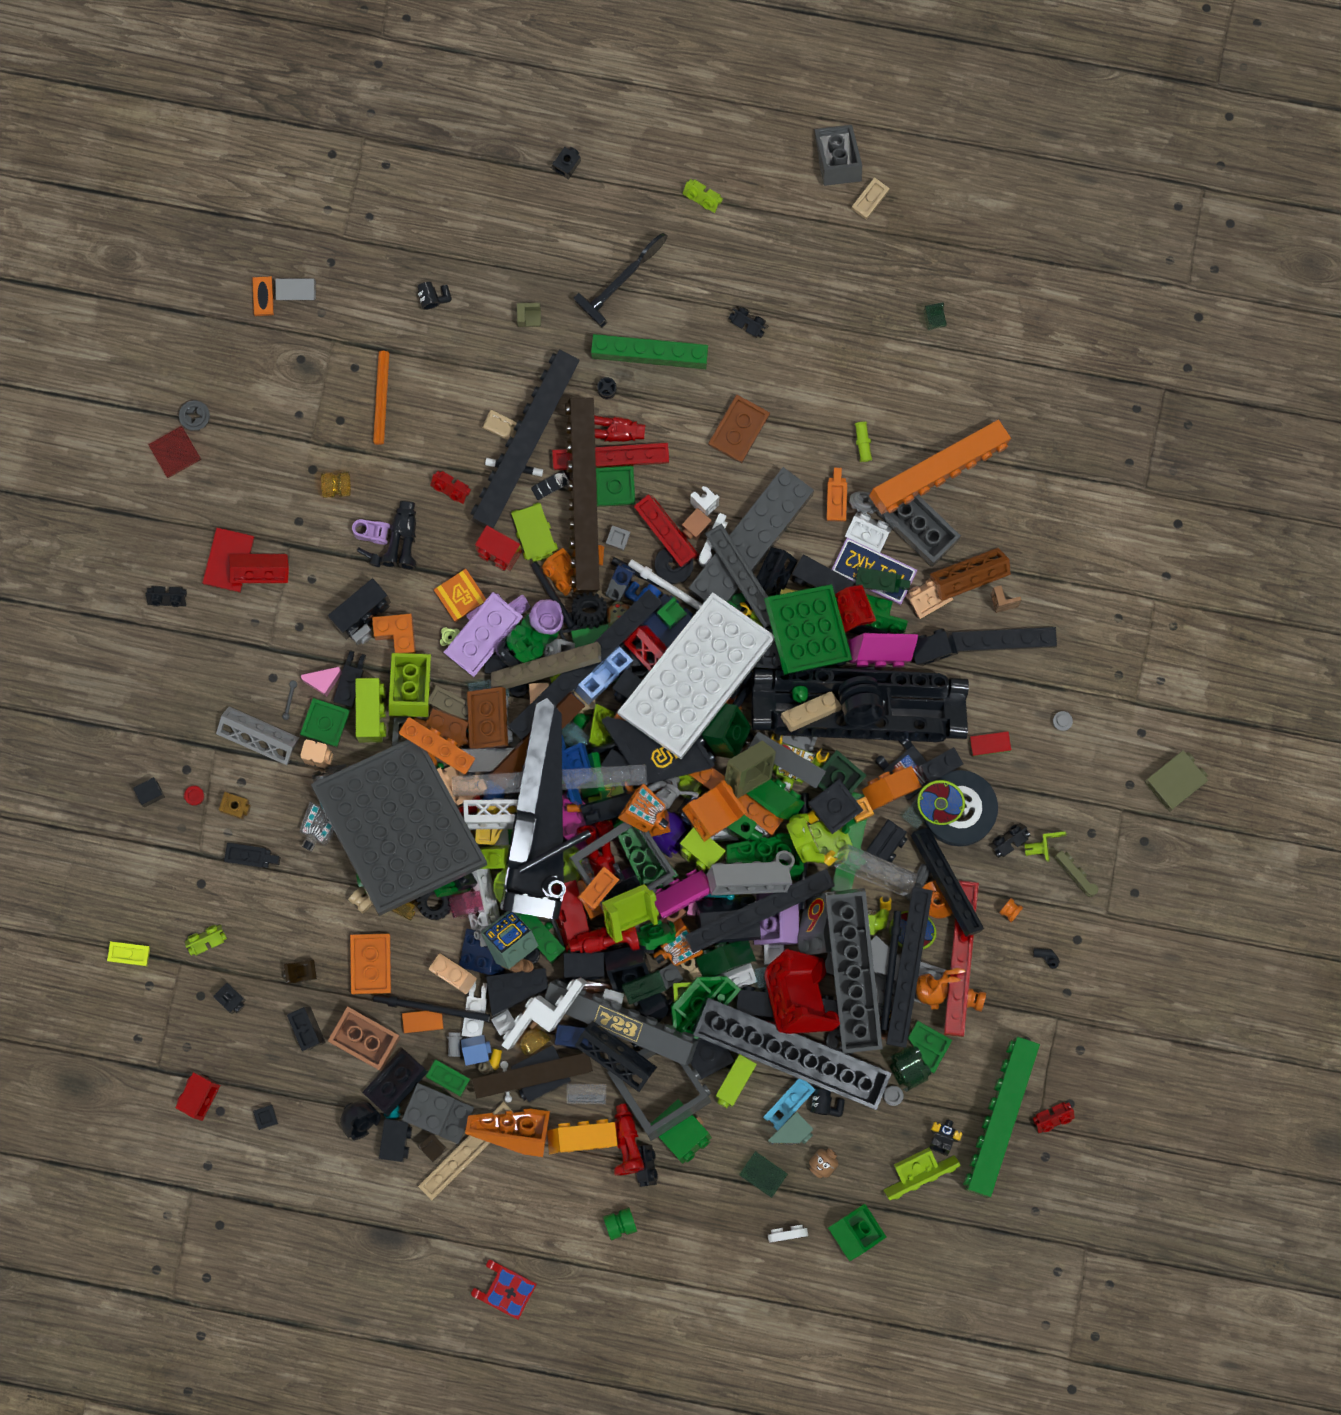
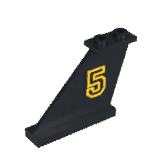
(661, 764)

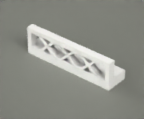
(489, 821)
(488, 897)

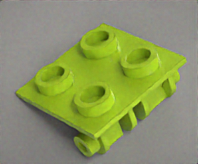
(598, 732)
(828, 841)

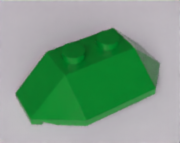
(687, 1006)

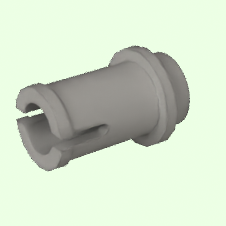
(454, 1044)

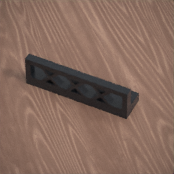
(772, 569)
(617, 1053)

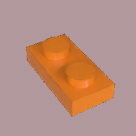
(598, 888)

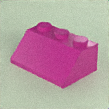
(882, 649)
(682, 893)

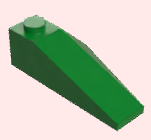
(765, 851)

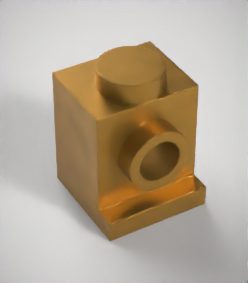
(226, 806)

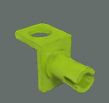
(1042, 847)

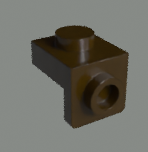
(300, 971)

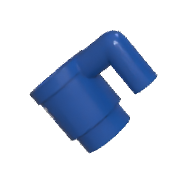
(630, 592)

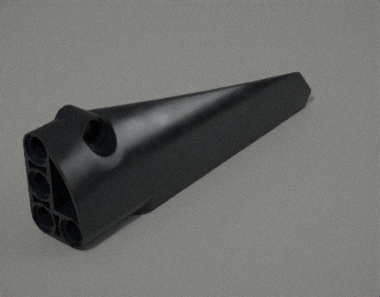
(538, 821)

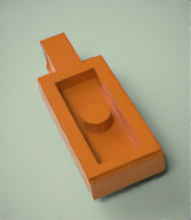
(837, 497)

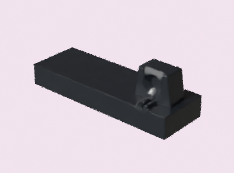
(605, 808)

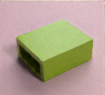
(735, 1081)

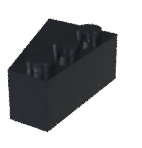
(515, 988)

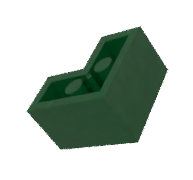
(725, 958)

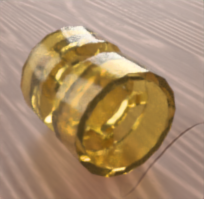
(335, 484)

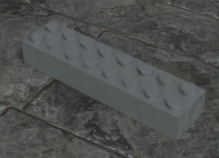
(755, 534)
(853, 970)

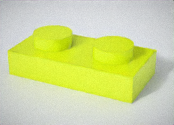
(128, 954)

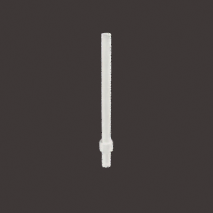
(646, 572)

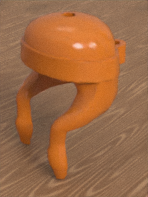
(935, 991)

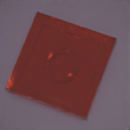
(174, 452)

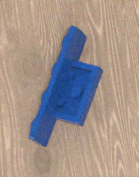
(574, 758)

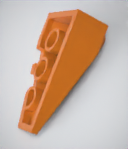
(518, 1131)

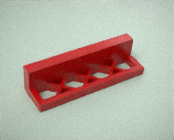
(666, 530)
(650, 640)

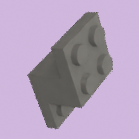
(437, 1113)

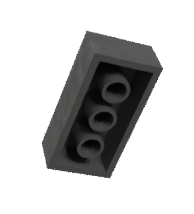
(922, 529)

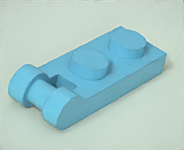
(789, 1103)

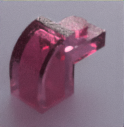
(466, 904)

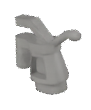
(669, 792)

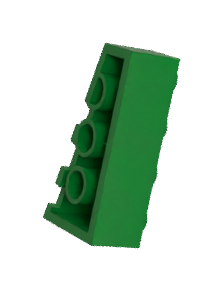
(640, 856)

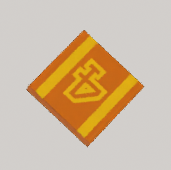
(460, 595)

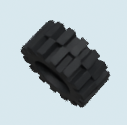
(589, 619)
(433, 914)

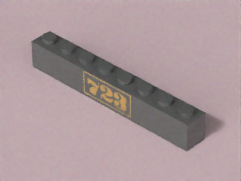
(626, 1023)

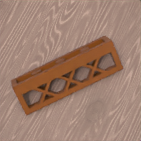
(973, 575)

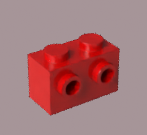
(197, 1096)

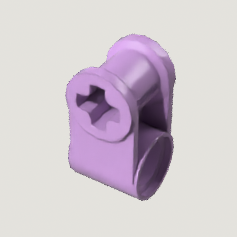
(372, 532)

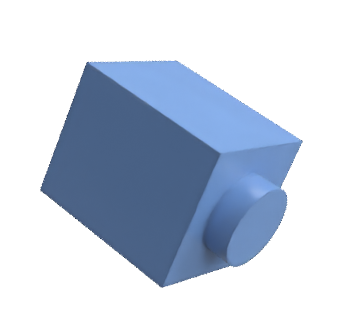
(475, 1050)

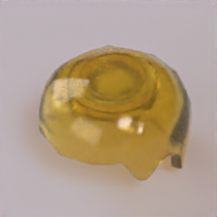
(533, 1040)

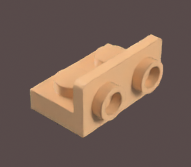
(925, 598)

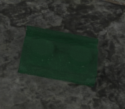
(763, 1174)

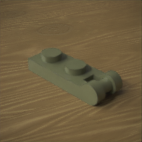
(1077, 874)

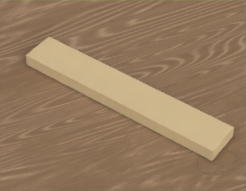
(456, 1162)

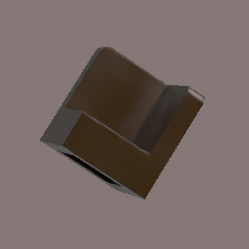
(432, 1147)

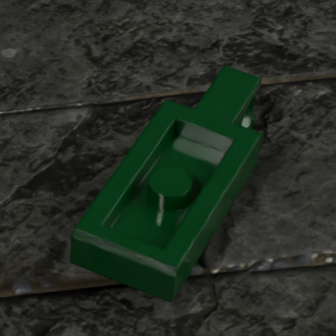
(881, 581)

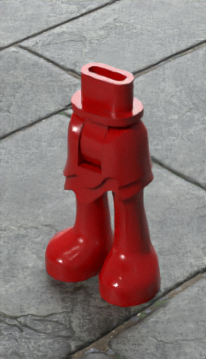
(619, 429)
(597, 859)
(600, 940)
(626, 1142)

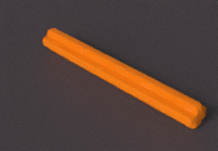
(381, 397)

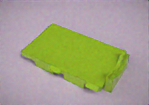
(534, 533)

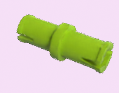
(863, 441)

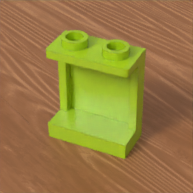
(629, 910)

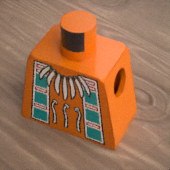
(644, 810)
(678, 950)

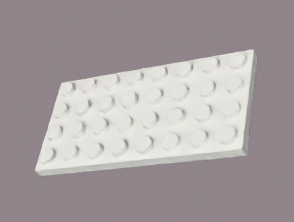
(696, 675)

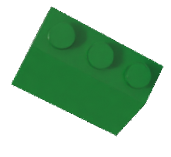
(777, 798)

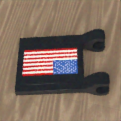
(909, 758)

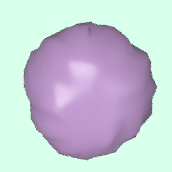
(546, 617)

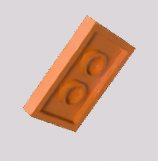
(370, 964)

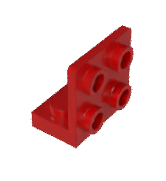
(854, 607)

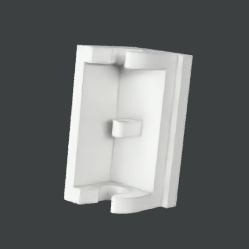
(705, 503)

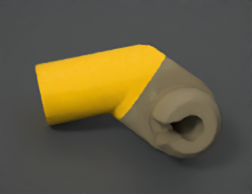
(493, 1063)

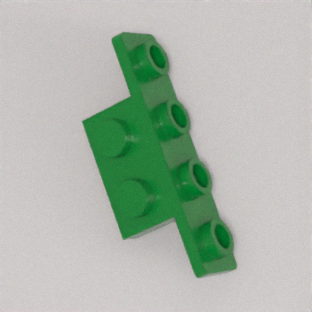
(881, 610)

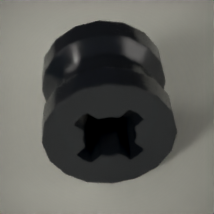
(609, 385)

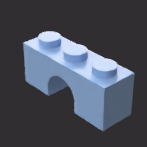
(604, 676)

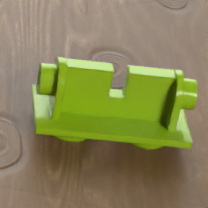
(695, 191)
(211, 935)

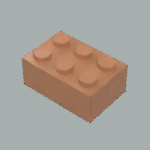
(364, 1039)

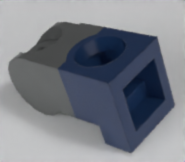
(620, 582)

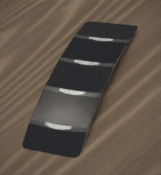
(551, 484)

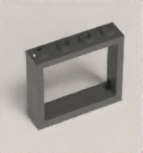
(664, 880)
(676, 1116)

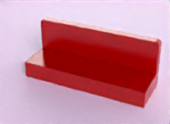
(258, 568)

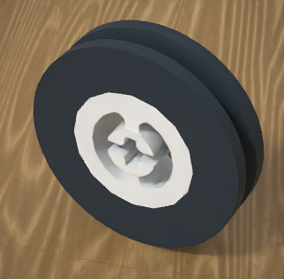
(984, 807)

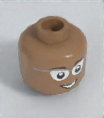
(823, 1163)

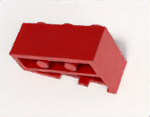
(572, 914)

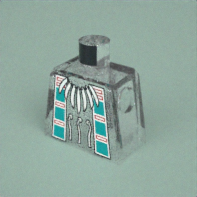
(316, 827)

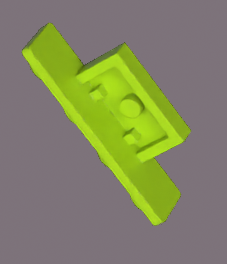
(919, 1170)

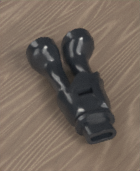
(402, 526)

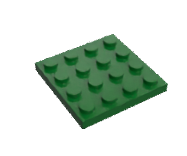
(808, 629)

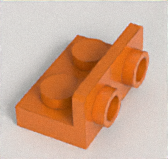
(559, 571)

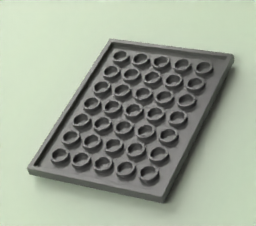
(398, 825)

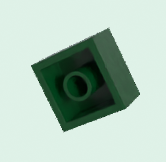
(727, 731)
(841, 768)

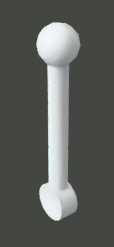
(504, 1065)

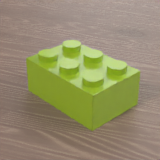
(409, 684)
(370, 710)
(700, 852)

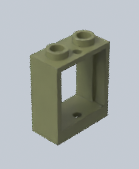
(750, 768)

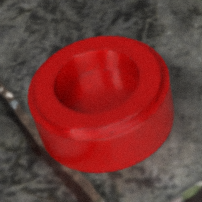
(194, 795)

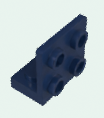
(478, 958)

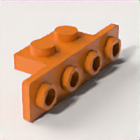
(436, 745)

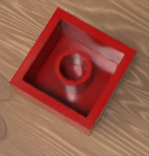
(498, 548)

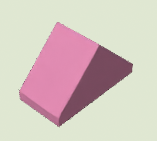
(322, 680)

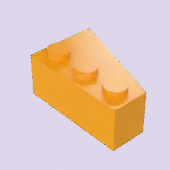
(582, 1136)

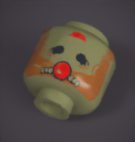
(615, 611)

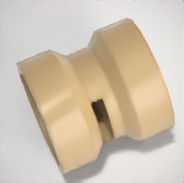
(361, 899)

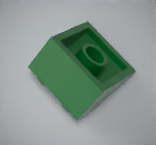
(857, 1232)

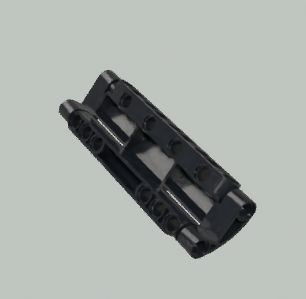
(902, 716)

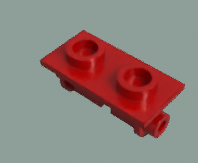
(443, 483)
(1062, 1115)

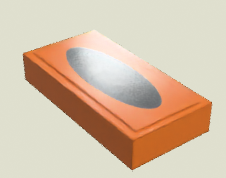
(263, 296)

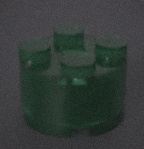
(909, 1068)

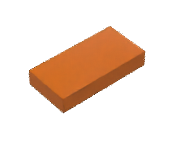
(422, 1021)

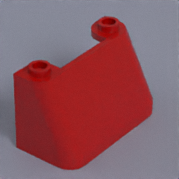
(796, 994)

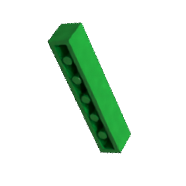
(649, 351)

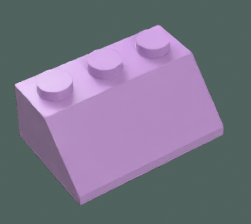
(779, 928)

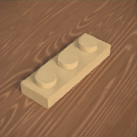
(810, 711)

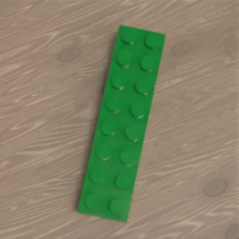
(1002, 1117)

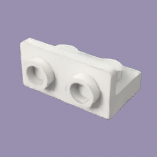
(868, 531)

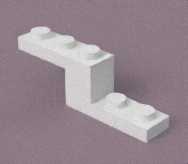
(543, 1013)

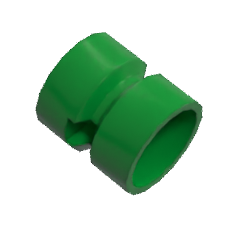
(620, 1223)

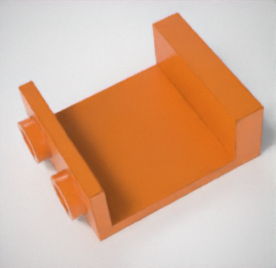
(714, 810)

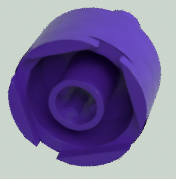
(671, 841)

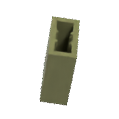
(1177, 780)

